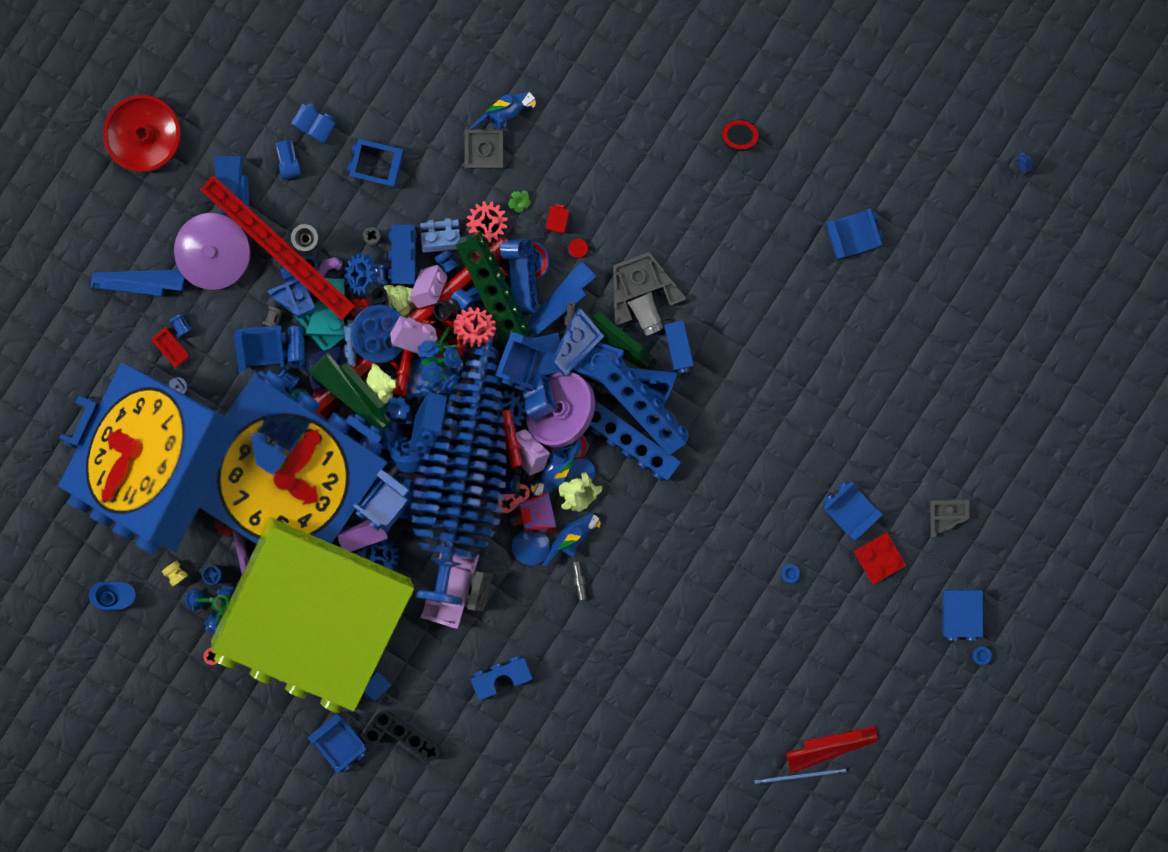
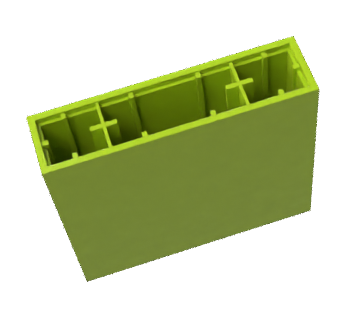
(310, 616)

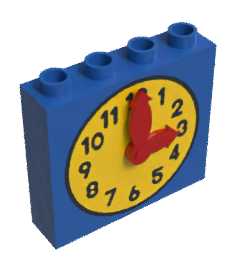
(147, 460)
(313, 483)

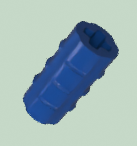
(295, 346)

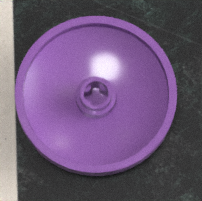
(212, 251)
(572, 411)

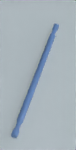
(800, 776)

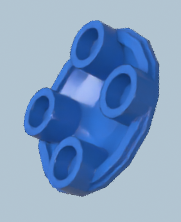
(530, 548)

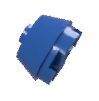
(406, 458)

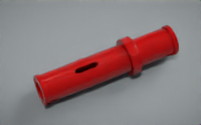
(403, 374)
(511, 440)

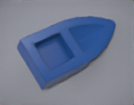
(1024, 162)

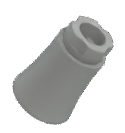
(298, 234)
(646, 313)

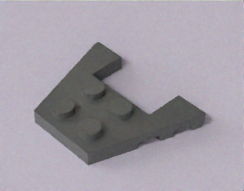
(637, 278)

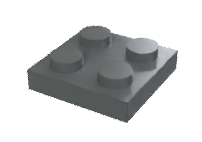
(484, 148)
(481, 584)

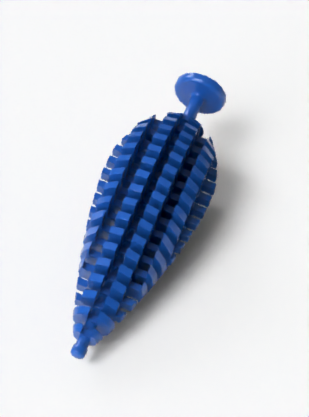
(461, 475)

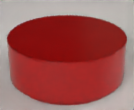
(578, 248)

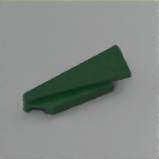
(617, 338)
(351, 390)

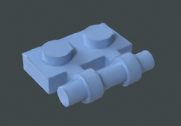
(439, 240)
(350, 352)

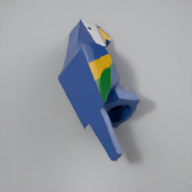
(506, 109)
(555, 471)
(573, 535)

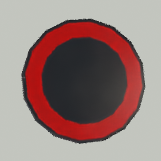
(740, 135)

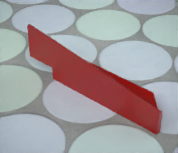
(828, 747)

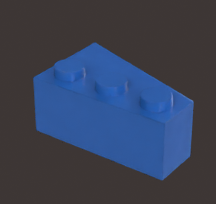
(402, 254)
(659, 382)

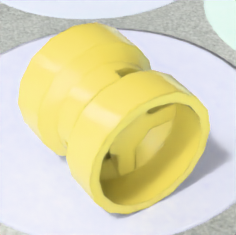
(174, 573)

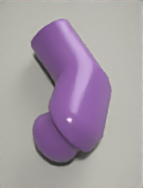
(327, 264)

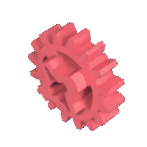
(495, 220)
(465, 327)

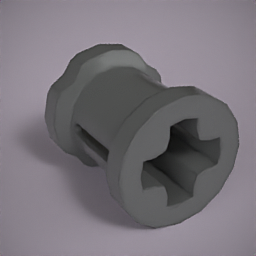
(377, 234)
(273, 317)

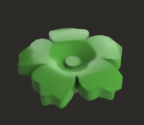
(519, 201)

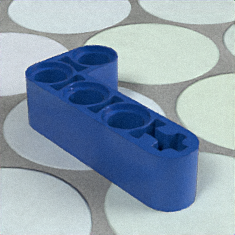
(522, 272)

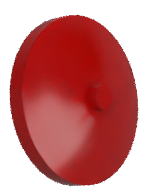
(142, 133)

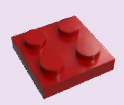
(879, 558)

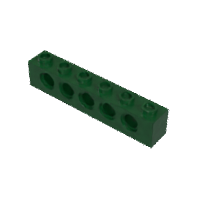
(483, 281)

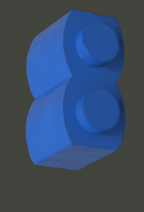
(313, 123)
(540, 400)

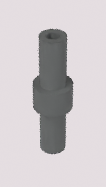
(570, 313)
(579, 581)

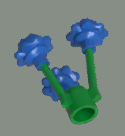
(196, 599)

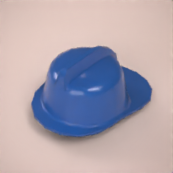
(111, 595)

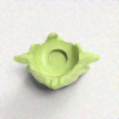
(399, 299)
(381, 383)
(579, 493)

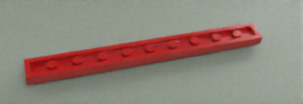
(277, 248)

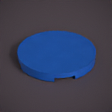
(372, 333)

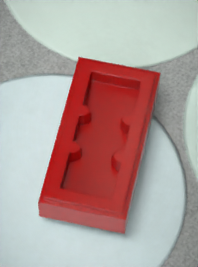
(170, 347)

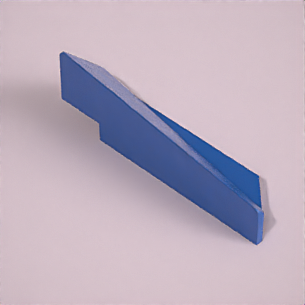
(228, 172)
(140, 282)
(556, 304)

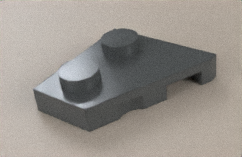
(947, 513)

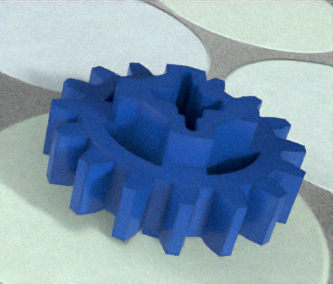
(360, 273)
(513, 404)
(378, 553)

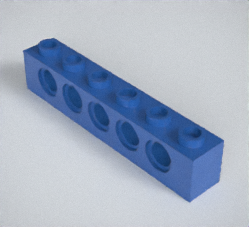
(641, 412)
(669, 462)

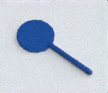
(577, 467)

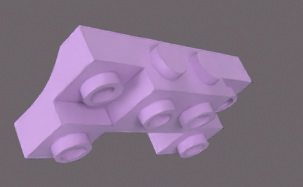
(458, 585)

